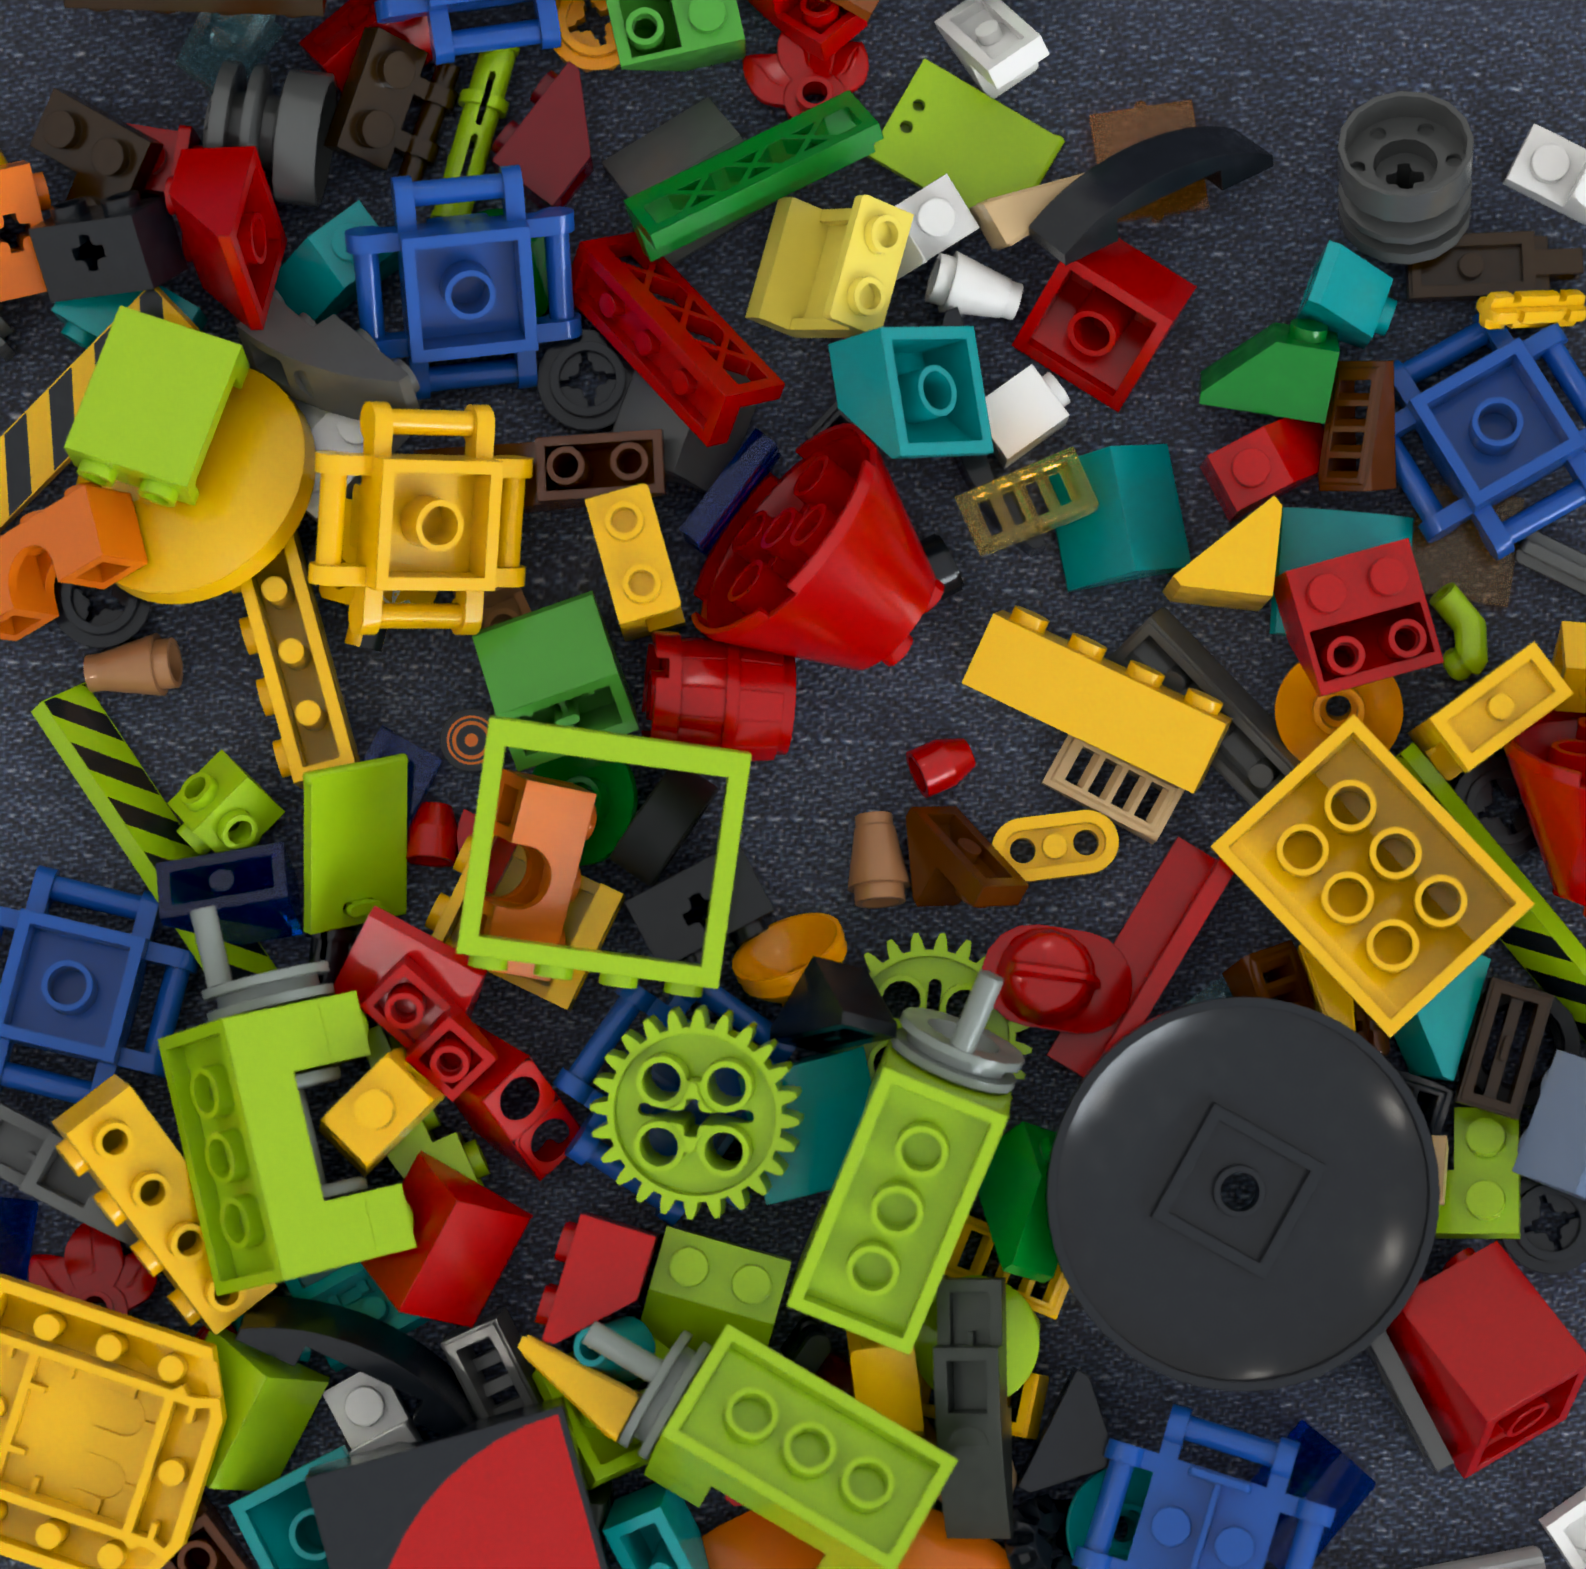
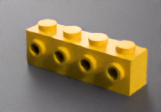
(296, 666)
(1098, 699)
(150, 1190)

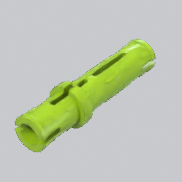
(498, 68)

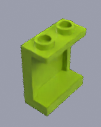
(154, 406)

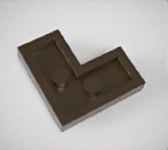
(97, 146)

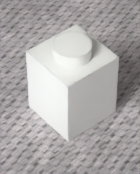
(1025, 413)

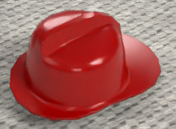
(1059, 979)

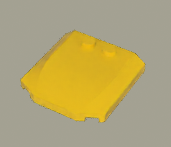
(100, 1432)

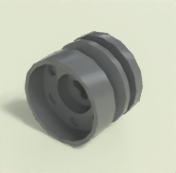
(284, 128)
(1405, 177)

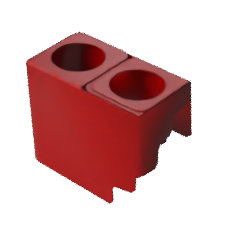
(483, 1112)

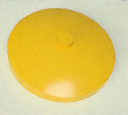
(247, 504)

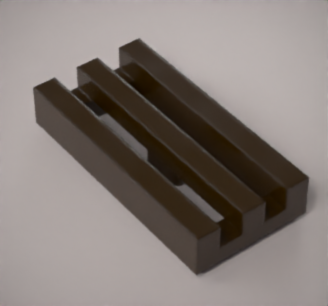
(1478, 1043)

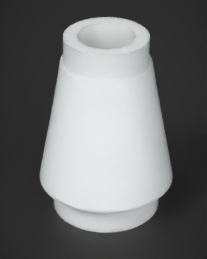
(972, 288)

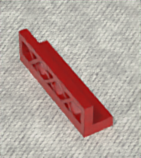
(656, 337)
(1153, 944)

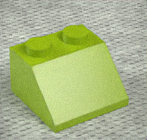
(710, 1283)

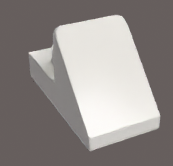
(992, 44)
(1551, 172)
(937, 223)
(370, 1413)

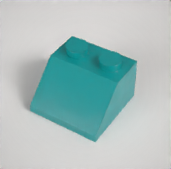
(914, 390)

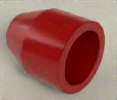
(940, 764)
(433, 836)

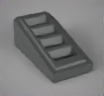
(469, 1366)

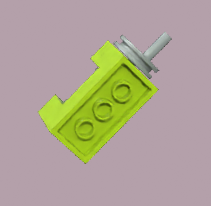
(251, 1129)
(910, 1173)
(779, 1446)

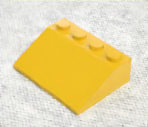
(1372, 875)

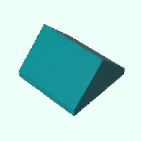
(1137, 520)
(282, 1522)

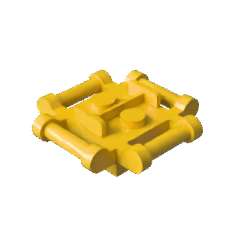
(422, 520)

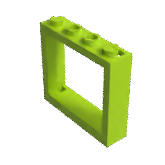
(614, 968)

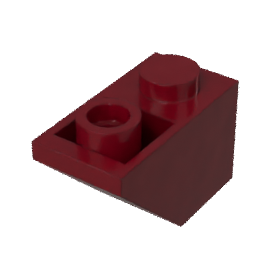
(550, 141)

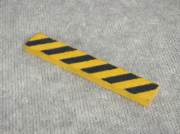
(34, 444)

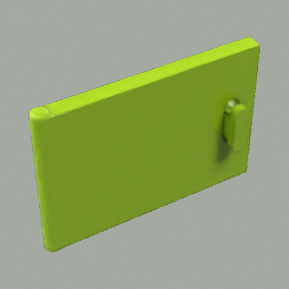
(963, 135)
(355, 842)

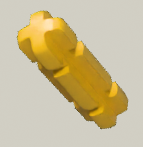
(1531, 308)

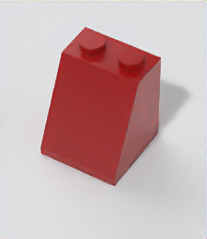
(1487, 1357)

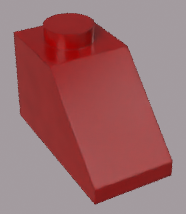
(1264, 465)

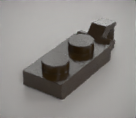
(1491, 264)

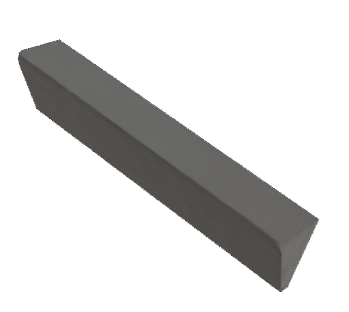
(1252, 751)

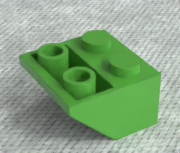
(676, 33)
(556, 670)

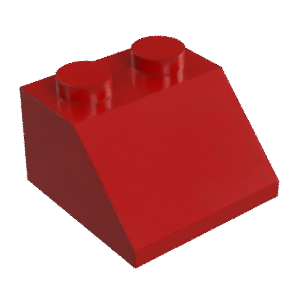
(229, 227)
(1104, 320)

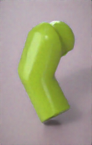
(1469, 630)

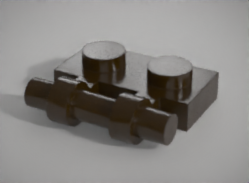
(377, 102)

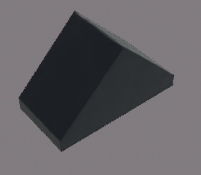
(833, 1010)
(1070, 1439)

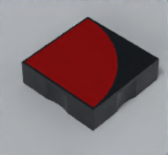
(475, 1499)

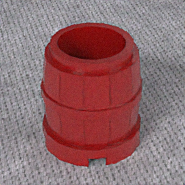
(719, 695)

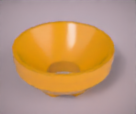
(778, 957)

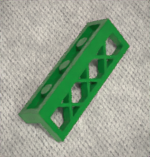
(752, 174)

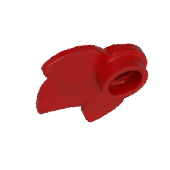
(794, 73)
(94, 1271)

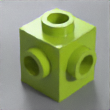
(223, 808)

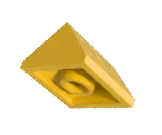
(1236, 568)

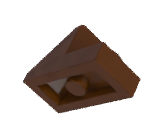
(957, 862)

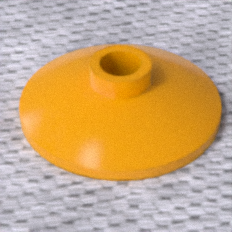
(1306, 723)

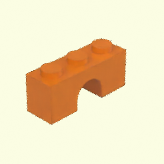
(80, 540)
(551, 825)

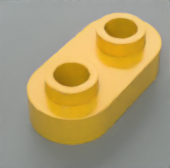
(1053, 844)

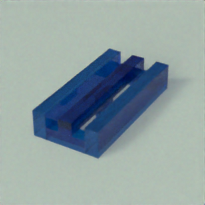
(730, 491)

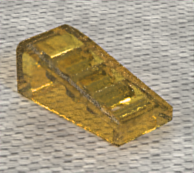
(1074, 479)

